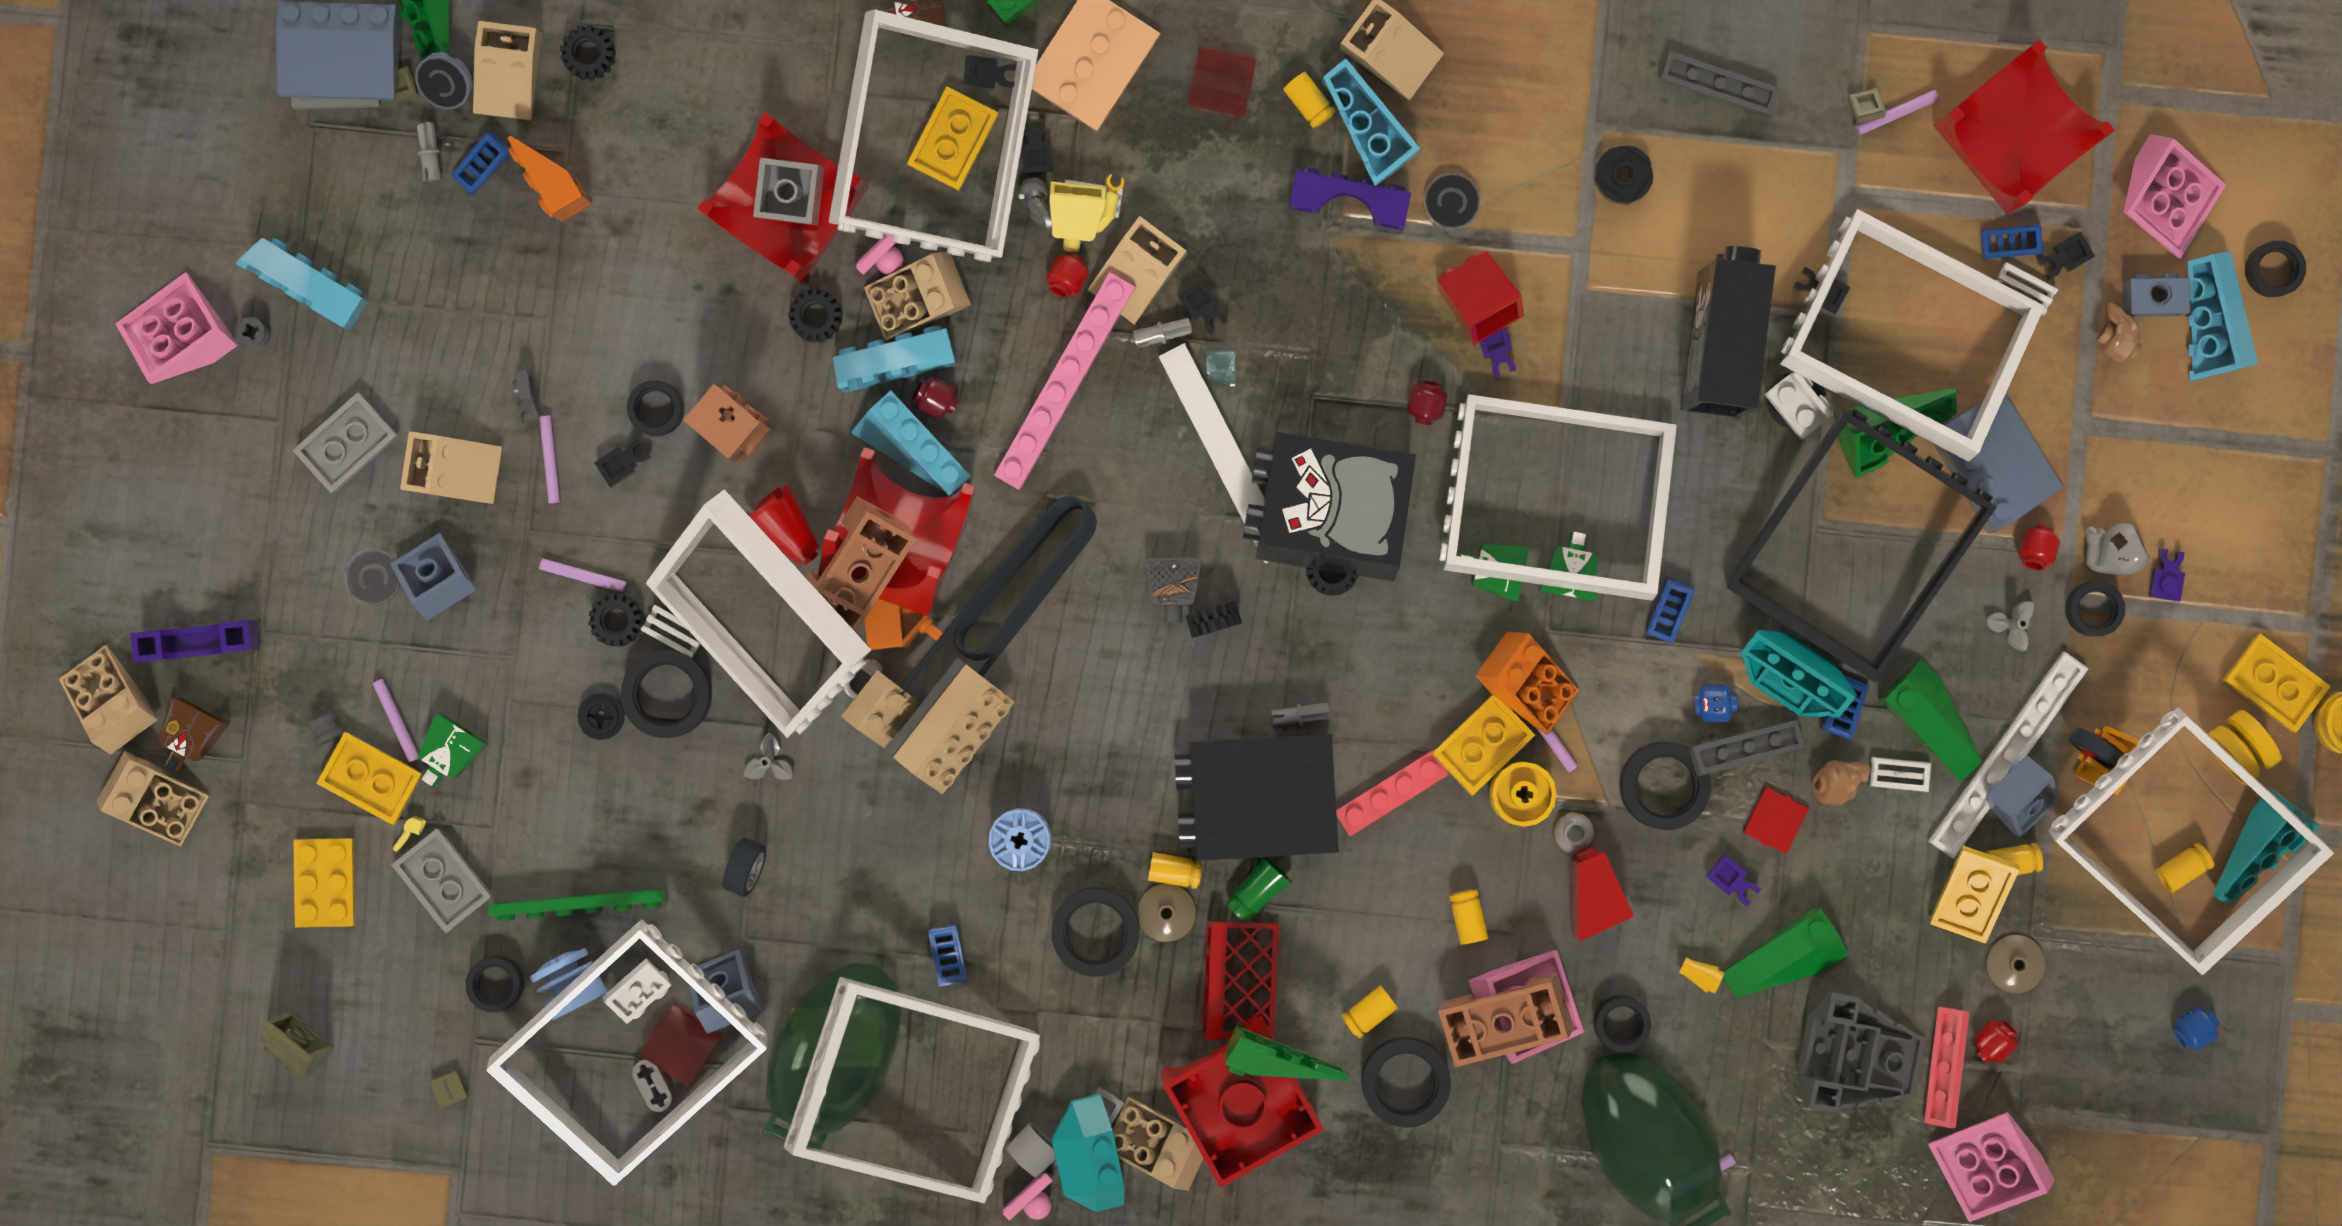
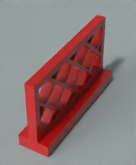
(1215, 976)

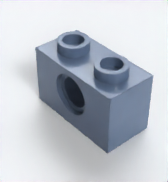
(2174, 300)

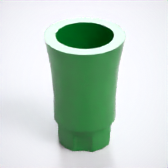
(1258, 889)

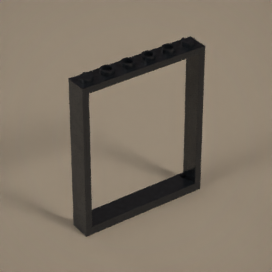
(1957, 482)

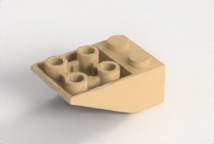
(1391, 48)
(506, 70)
(1145, 261)
(917, 295)
(451, 468)
(107, 700)
(151, 799)
(1156, 1144)

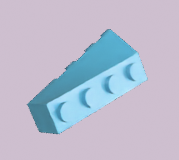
(1373, 128)
(304, 282)
(2217, 318)
(893, 360)
(903, 438)

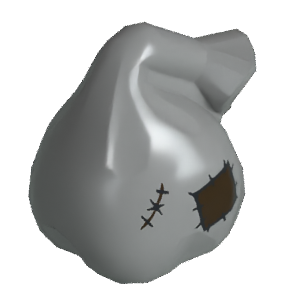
(2115, 551)

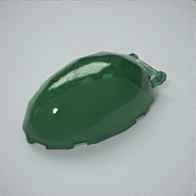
(860, 1062)
(1652, 1140)

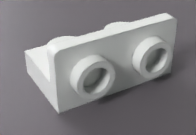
(1799, 404)
(637, 991)

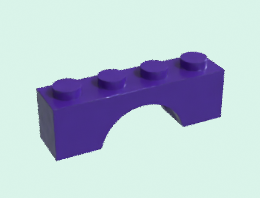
(1386, 205)
(195, 641)

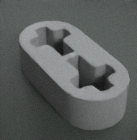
(646, 1087)

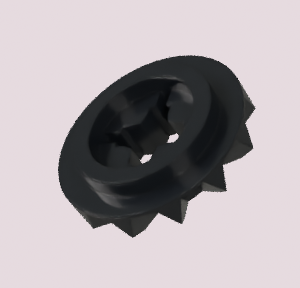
(593, 705)

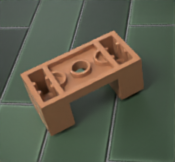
(729, 424)
(874, 542)
(1536, 1014)

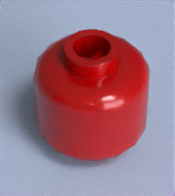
(1067, 275)
(2038, 547)
(1996, 1041)

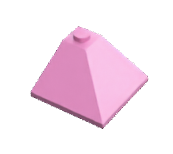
(2170, 193)
(175, 332)
(1516, 976)
(1991, 1166)

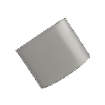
(1032, 1150)

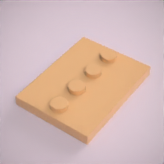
(1092, 60)

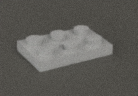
(345, 443)
(442, 880)

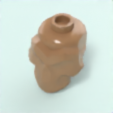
(2121, 336)
(1839, 781)

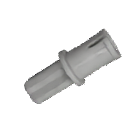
(428, 152)
(1162, 332)
(1300, 714)

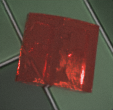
(1222, 81)
(680, 1045)

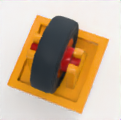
(2100, 752)

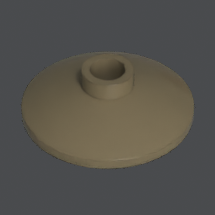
(1169, 897)
(2001, 964)

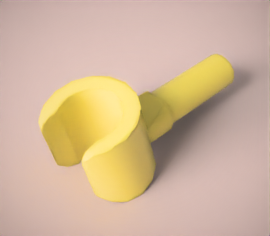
(413, 825)

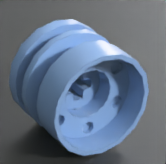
(1035, 830)
(561, 973)

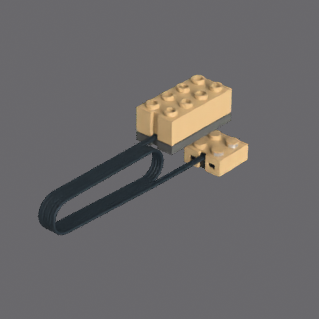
(963, 703)

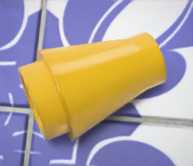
(1702, 974)

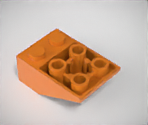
(559, 190)
(1527, 680)

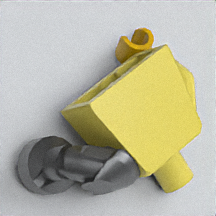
(1074, 211)

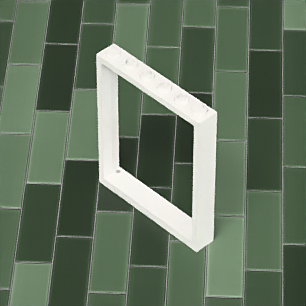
(1011, 148)
(1879, 403)
(789, 584)
(1645, 590)
(2255, 908)
(824, 1061)
(563, 1124)

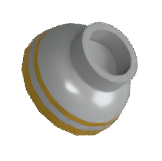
(1572, 832)

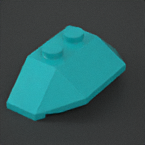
(1796, 675)
(1088, 1156)

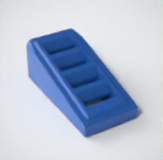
(474, 155)
(2037, 242)
(1660, 606)
(1851, 721)
(935, 946)

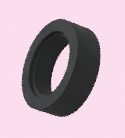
(631, 701)
(1632, 802)
(1088, 967)
(1416, 1116)

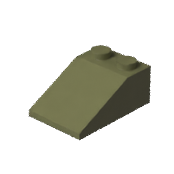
(294, 1044)

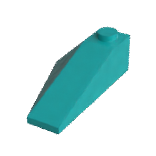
(2259, 846)

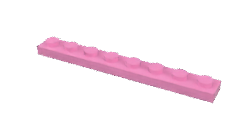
(1064, 381)

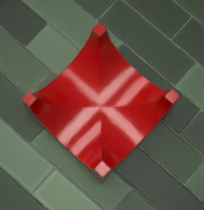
(2020, 130)
(785, 244)
(933, 520)
(1236, 1117)

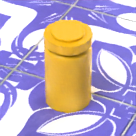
(1309, 100)
(2026, 856)
(2184, 867)
(1175, 870)
(1468, 916)
(1369, 1012)

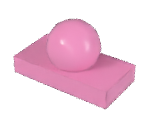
(882, 254)
(1031, 1199)

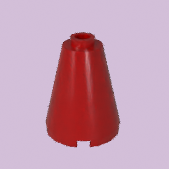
(786, 525)

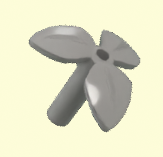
(2020, 617)
(758, 767)

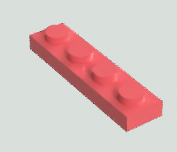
(1390, 793)
(1946, 1067)

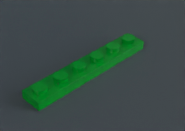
(564, 905)

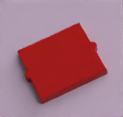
(1775, 820)

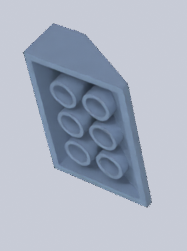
(337, 50)
(2006, 466)

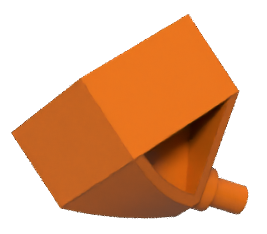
(895, 627)

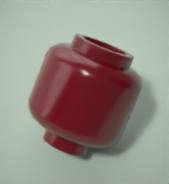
(935, 397)
(1427, 402)

